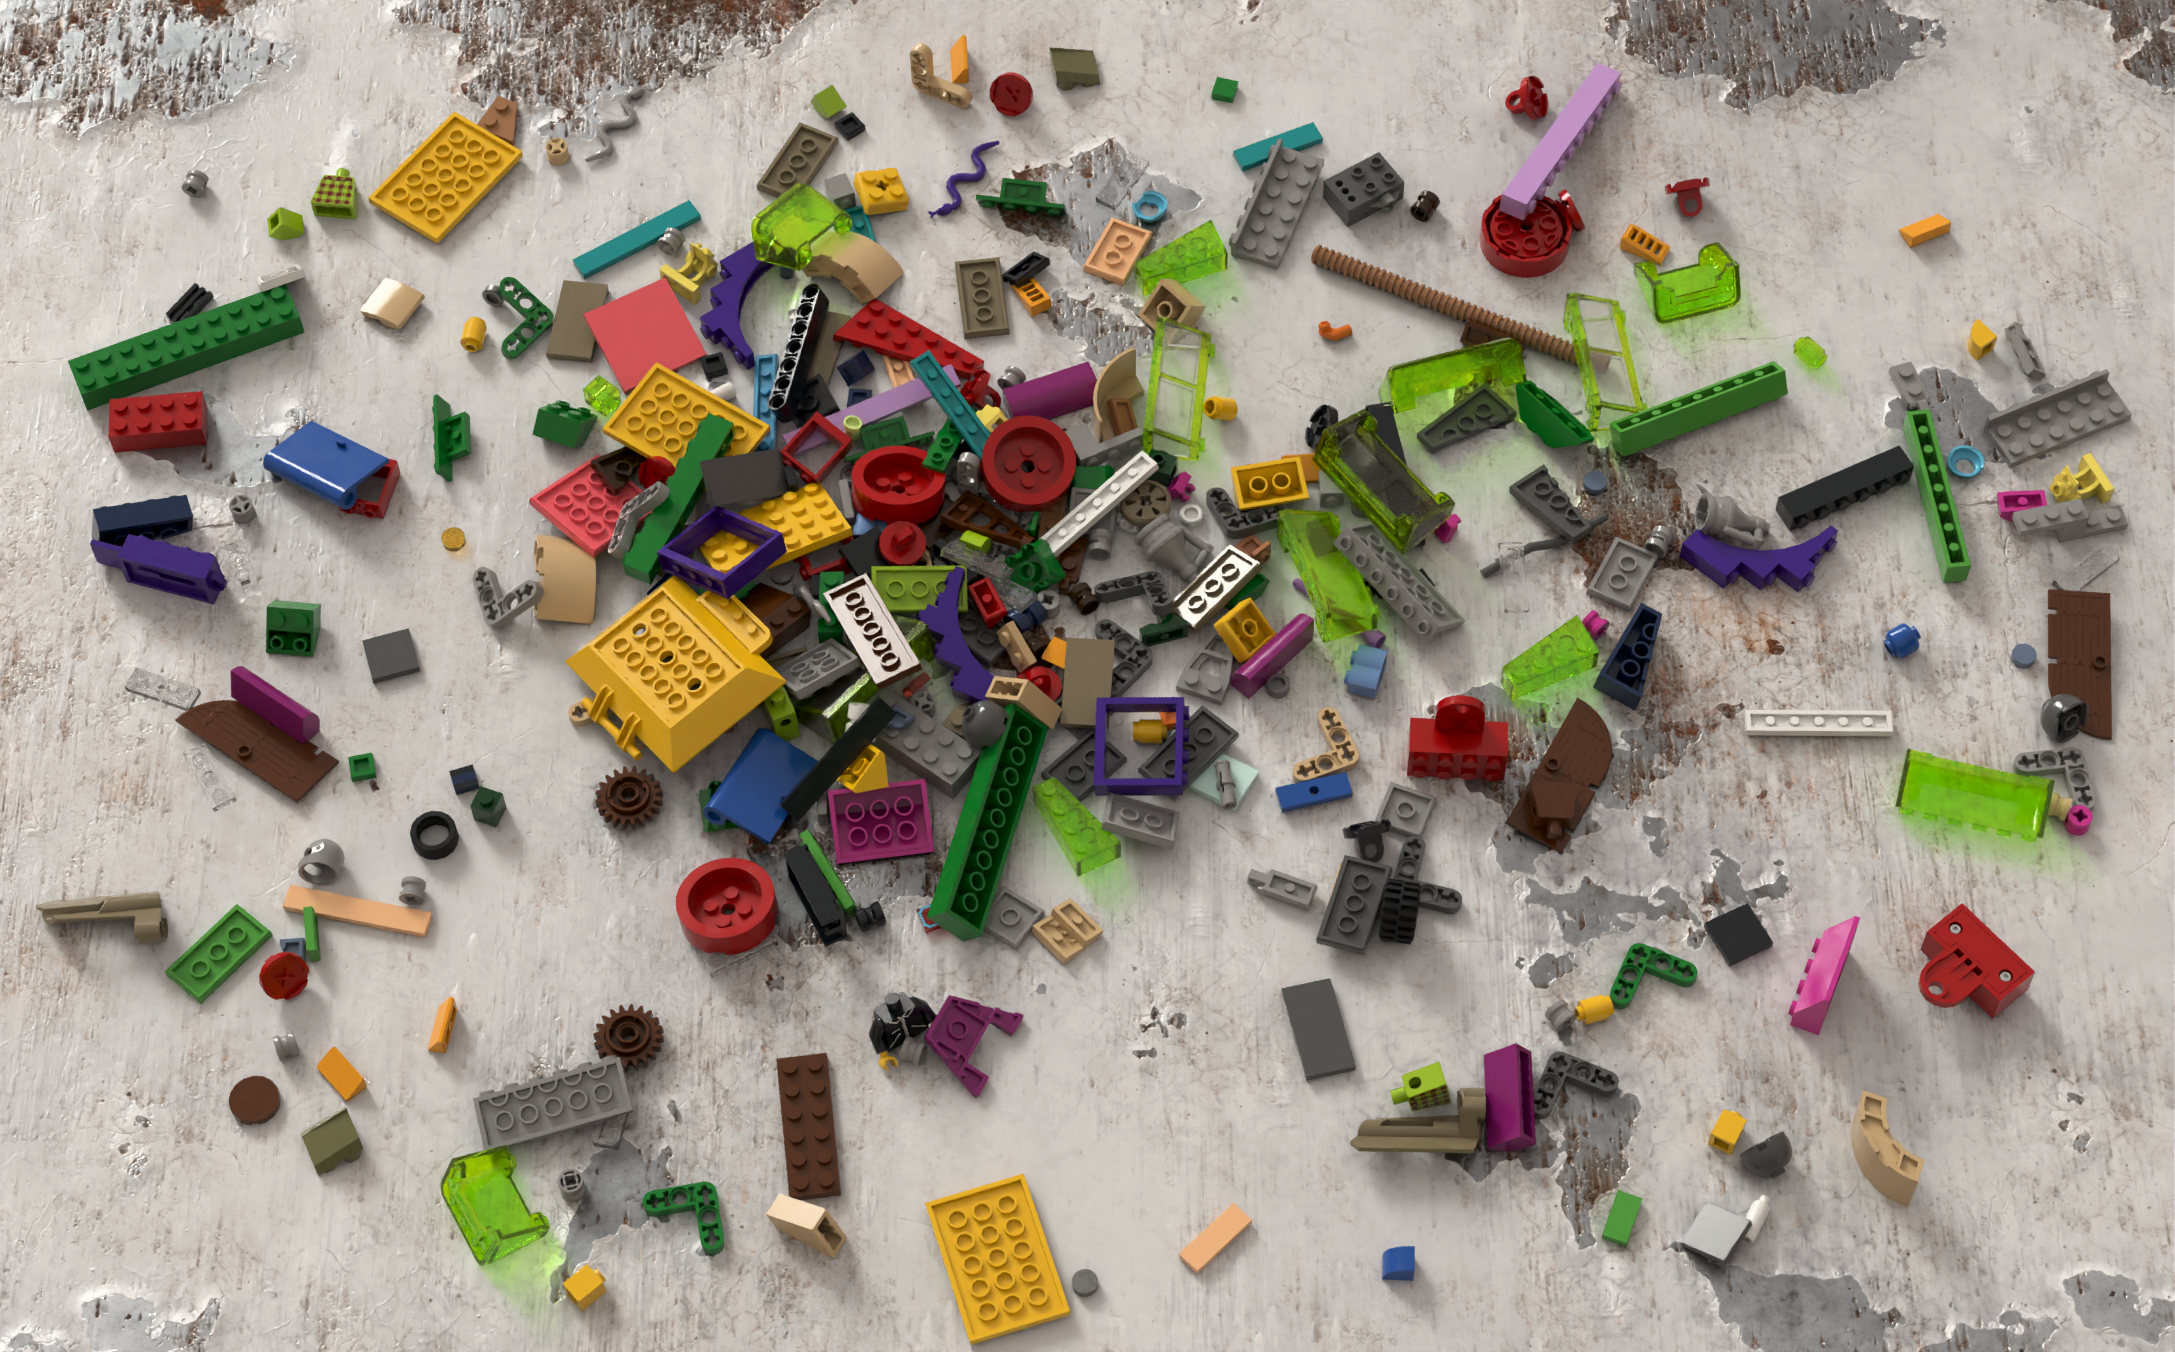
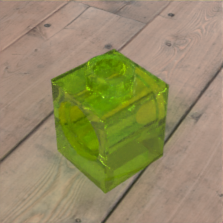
(602, 395)

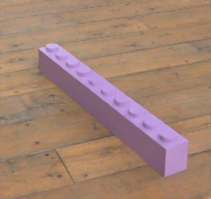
(1560, 142)

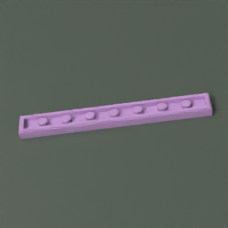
(875, 408)

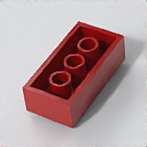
(158, 421)

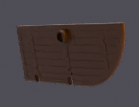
(2082, 645)
(259, 746)
(1576, 755)

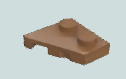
(501, 119)

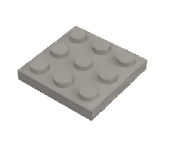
(817, 668)

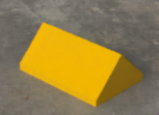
(1269, 483)
(866, 771)

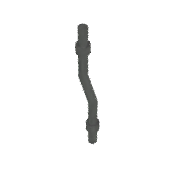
(1543, 545)

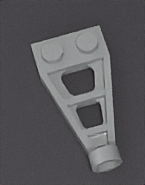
(1202, 684)

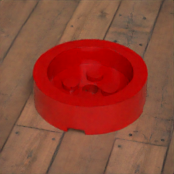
(1525, 253)
(1031, 441)
(898, 469)
(728, 885)

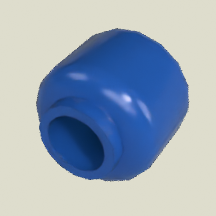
(1902, 640)

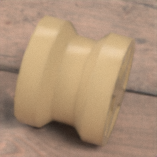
(557, 151)
(2059, 806)

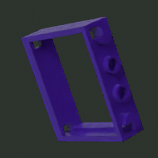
(675, 561)
(1140, 786)

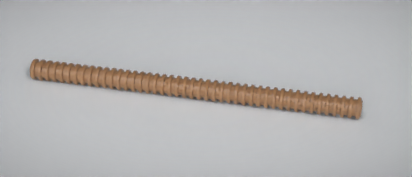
(1441, 302)

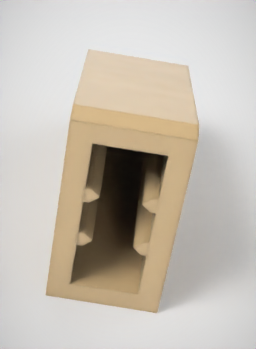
(1026, 696)
(807, 1224)

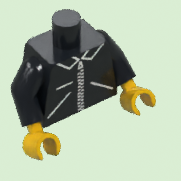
(895, 1021)

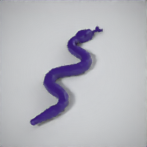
(947, 208)

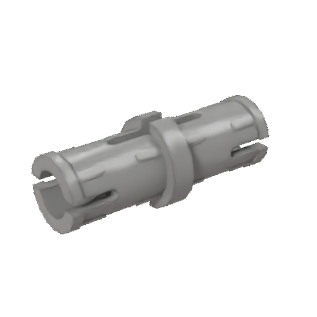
(1225, 785)

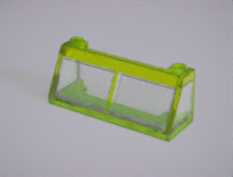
(1602, 359)
(1177, 390)

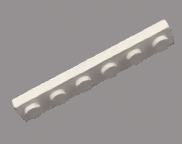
(1100, 502)
(1818, 723)

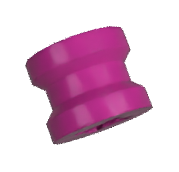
(1595, 625)
(2074, 824)

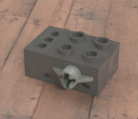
(1363, 189)

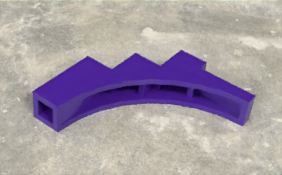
(722, 323)
(1759, 567)
(953, 652)

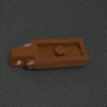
(1477, 334)
(1071, 562)

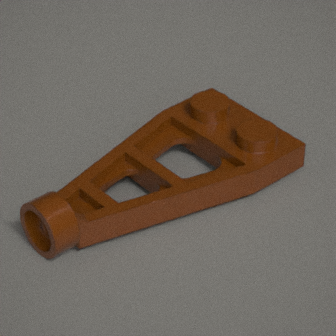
(969, 505)

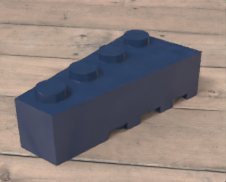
(148, 518)
(1629, 662)

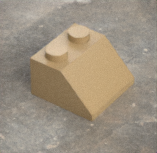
(1173, 302)

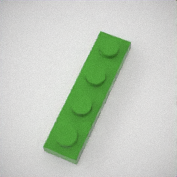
(836, 885)

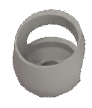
(324, 855)

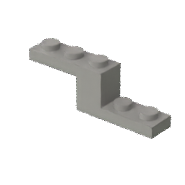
(1093, 454)
(2069, 520)

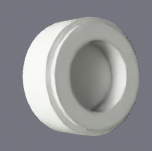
(1191, 515)

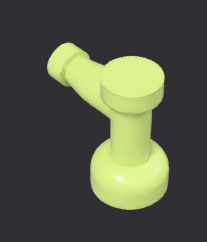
(852, 426)

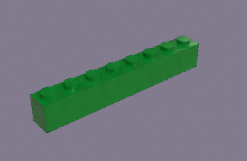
(685, 488)

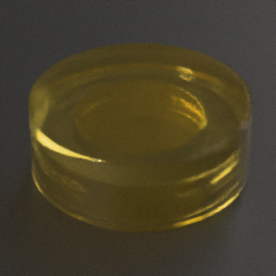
(453, 539)

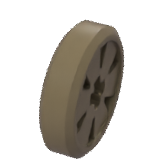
(1150, 491)

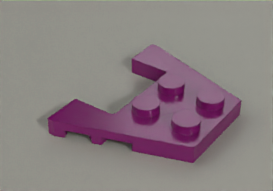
(958, 1032)

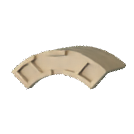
(855, 260)
(1115, 381)
(567, 580)
(1879, 1156)

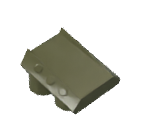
(1073, 68)
(332, 1141)

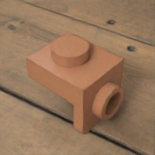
(1255, 548)

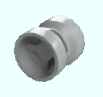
(1660, 540)
(1100, 544)
(571, 1191)

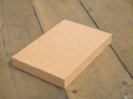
(1117, 251)

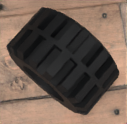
(1399, 911)

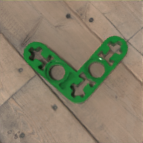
(530, 314)
(1647, 964)
(693, 1202)

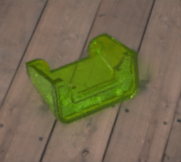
(792, 223)
(1692, 289)
(489, 1205)

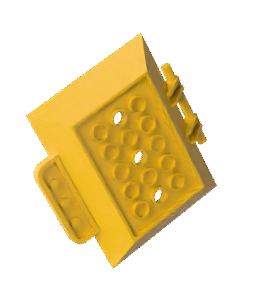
(711, 645)

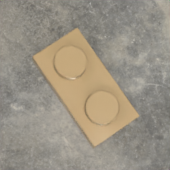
(1016, 646)

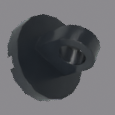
(1321, 419)
(1366, 834)

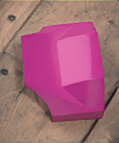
(2019, 500)

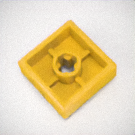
(881, 191)
(1244, 630)

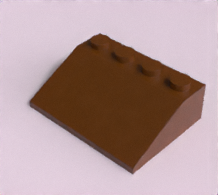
(779, 612)

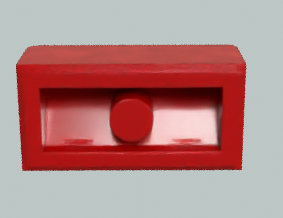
(987, 602)

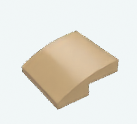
(392, 303)
(1067, 931)

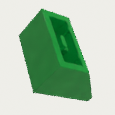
(564, 424)
(292, 628)

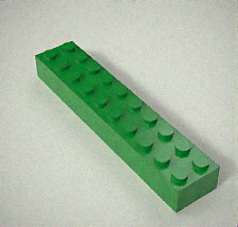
(186, 346)
(987, 826)

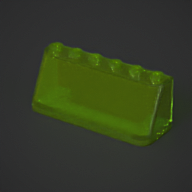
(1451, 370)
(1330, 579)
(1973, 795)

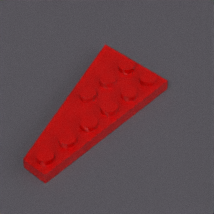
(904, 339)

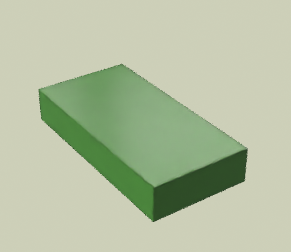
(311, 934)
(1621, 1218)

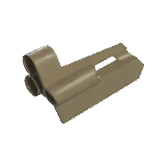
(142, 907)
(1428, 1134)

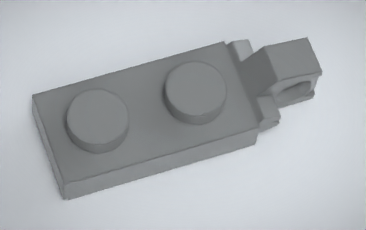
(2025, 351)
(1910, 386)
(1283, 887)

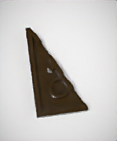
(617, 467)

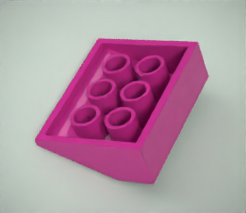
(881, 822)
(1822, 976)

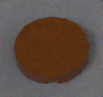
(254, 1100)

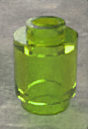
(1810, 352)

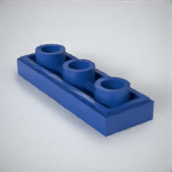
(1325, 789)

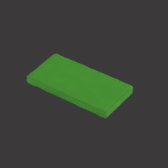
(218, 953)

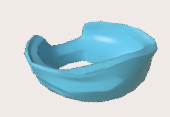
(1154, 198)
(1968, 453)

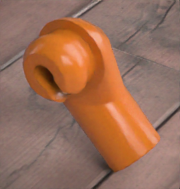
(1332, 333)

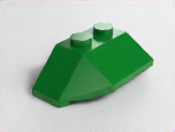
(1549, 418)

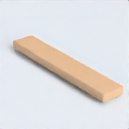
(359, 911)

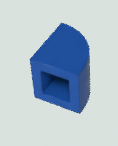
(1398, 1263)

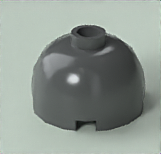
(2062, 715)
(983, 723)
(1768, 1156)

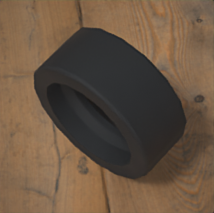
(430, 819)

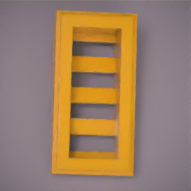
(1635, 248)
(1037, 306)

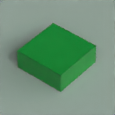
(1224, 90)
(362, 767)

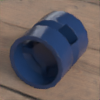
(1029, 618)

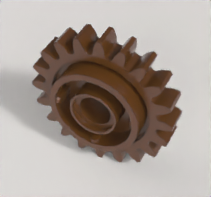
(612, 798)
(642, 1026)

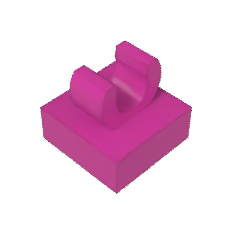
(1179, 485)
(1447, 529)

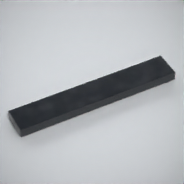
(838, 758)

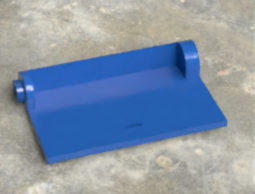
(324, 463)
(756, 785)

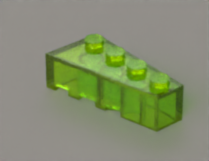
(1184, 259)
(1551, 660)
(1075, 828)

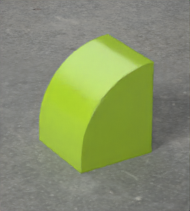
(828, 102)
(285, 224)
(976, 541)

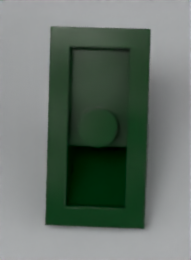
(1168, 629)

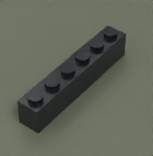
(1844, 488)

